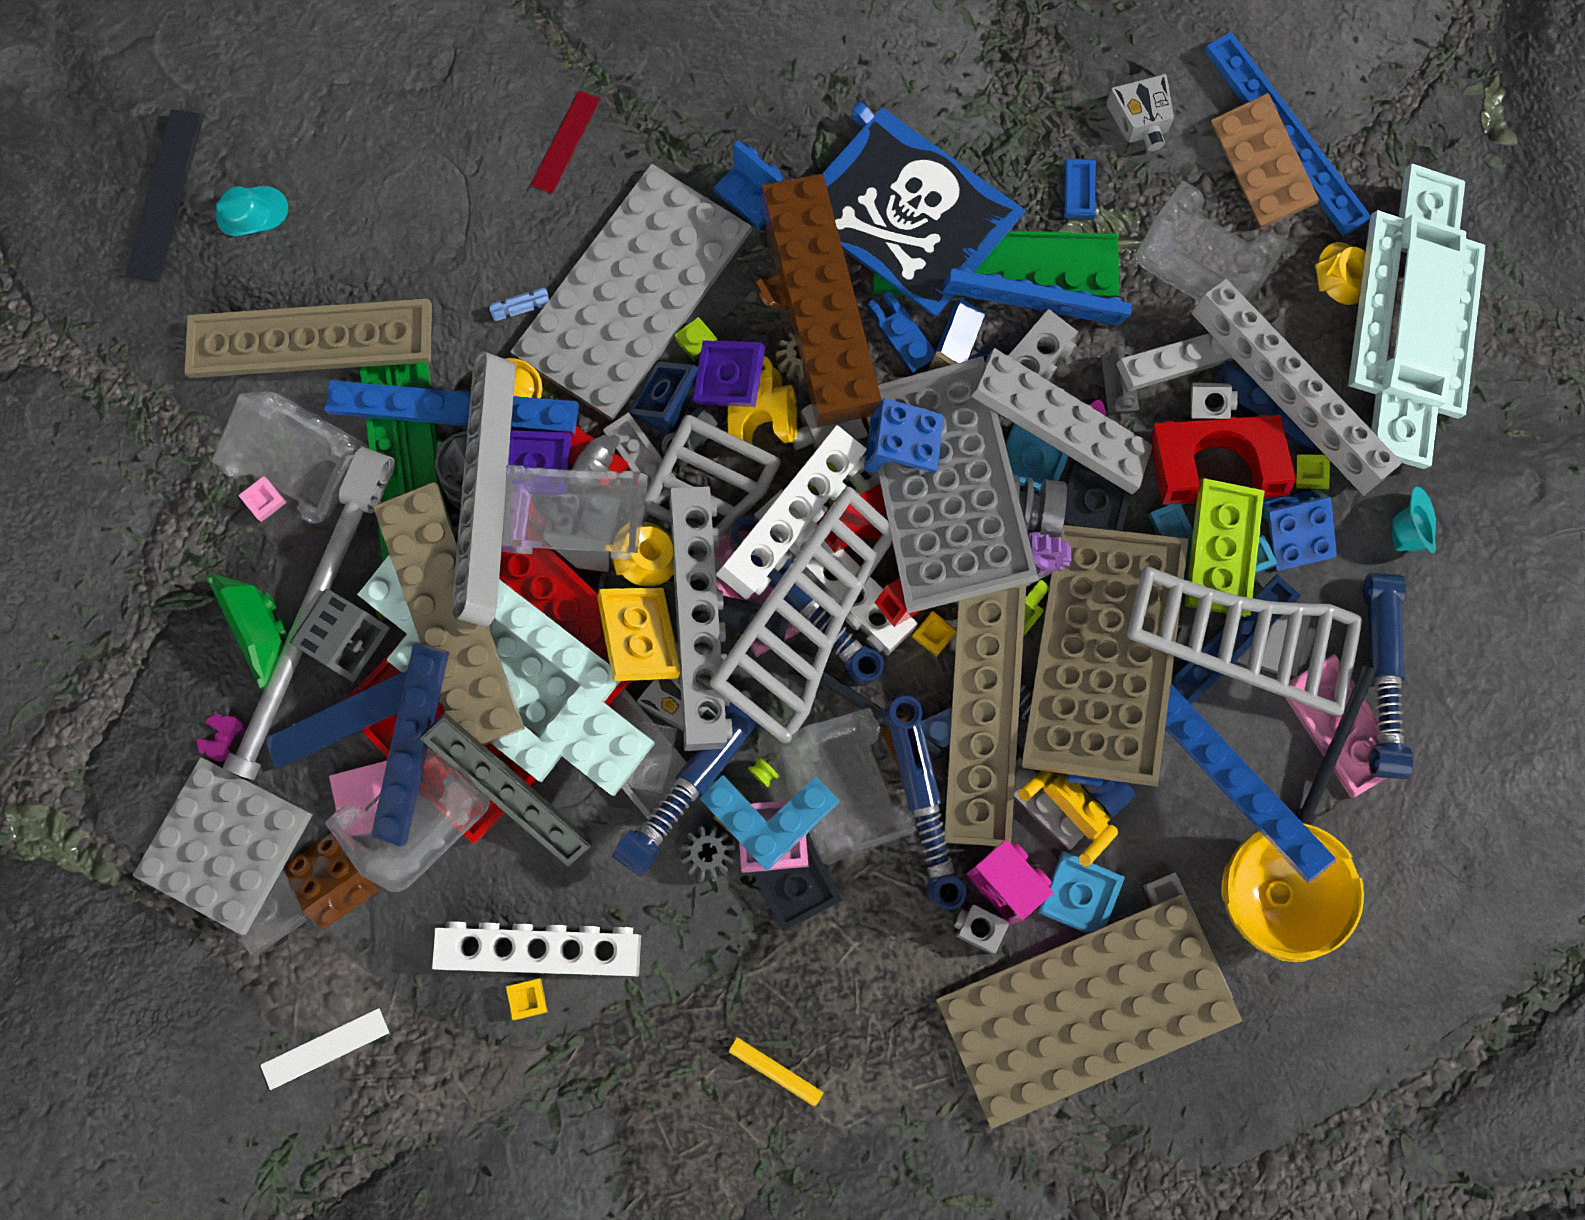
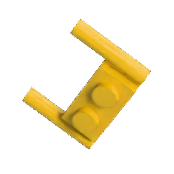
(1078, 806)

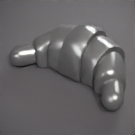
(597, 454)

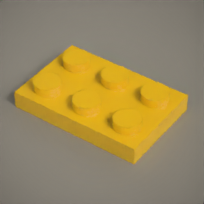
(638, 634)

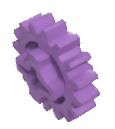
(1049, 553)

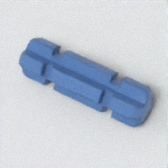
(519, 304)

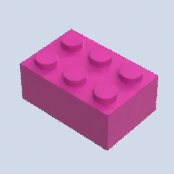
(1010, 882)

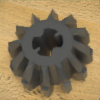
(718, 858)

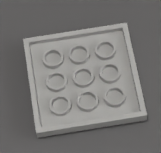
(222, 846)

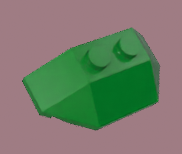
(252, 623)

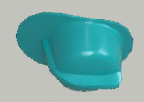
(250, 210)
(1415, 525)

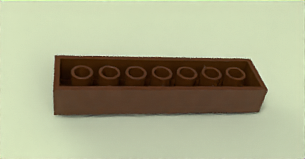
(820, 300)

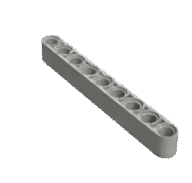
(483, 491)

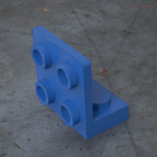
(743, 184)
(903, 436)
(1300, 528)

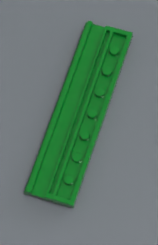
(1050, 258)
(408, 442)

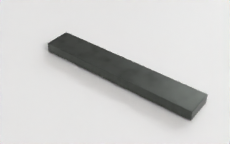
(506, 789)

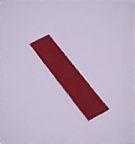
(565, 142)

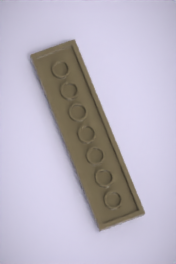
(309, 338)
(425, 559)
(985, 718)

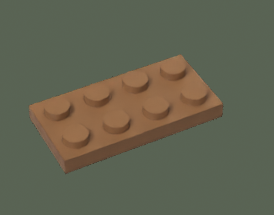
(1264, 161)

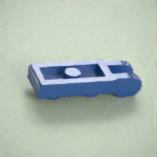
(902, 334)

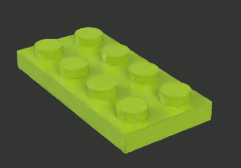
(1225, 540)

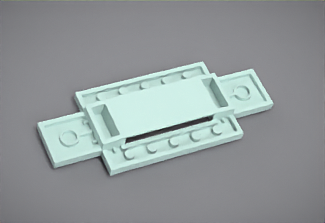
(1435, 315)
(553, 681)

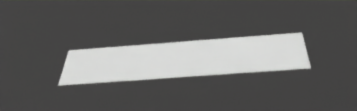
(324, 1049)

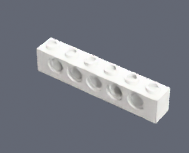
(739, 570)
(880, 638)
(450, 954)

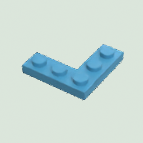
(1173, 522)
(774, 838)

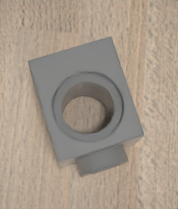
(1199, 393)
(996, 928)

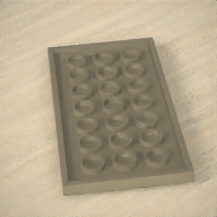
(1095, 690)
(1088, 1010)

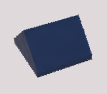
(665, 396)

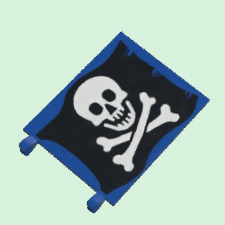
(913, 208)

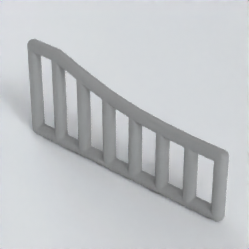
(676, 450)
(1265, 608)
(823, 641)

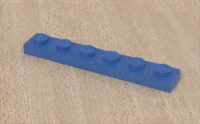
(1031, 296)

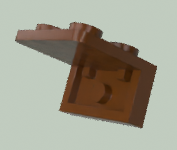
(327, 882)

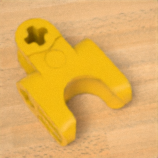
(773, 404)

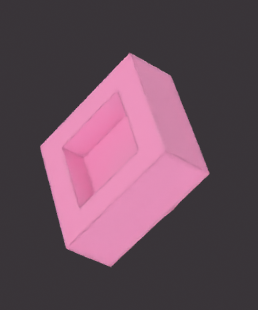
(262, 498)

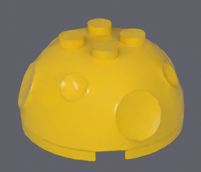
(1284, 912)

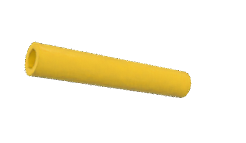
(776, 1072)

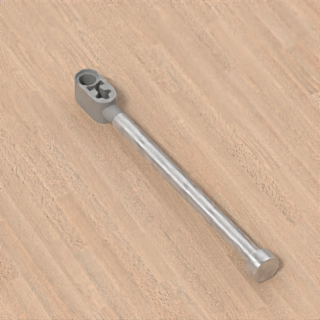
(359, 492)

